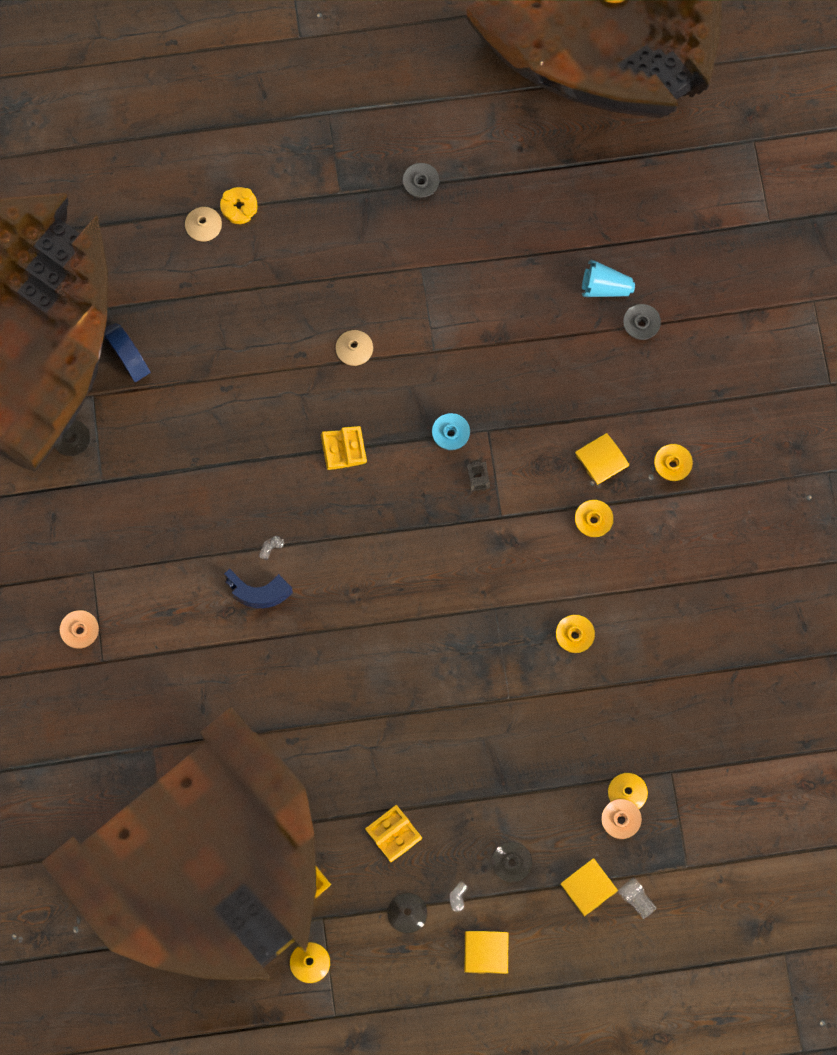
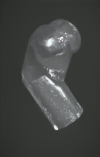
(269, 544)
(456, 897)

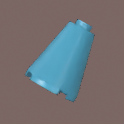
(605, 282)

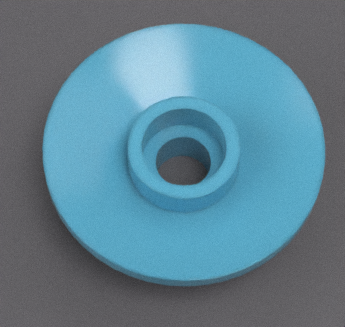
(453, 423)

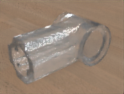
(634, 894)

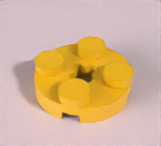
(235, 195)

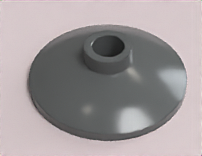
(421, 172)
(645, 314)

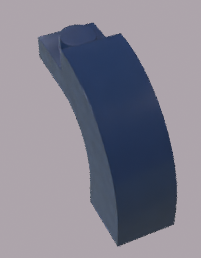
(126, 352)
(258, 597)

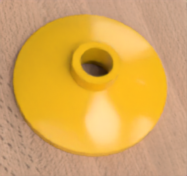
(676, 454)
(594, 509)
(579, 625)
(628, 780)
(314, 972)

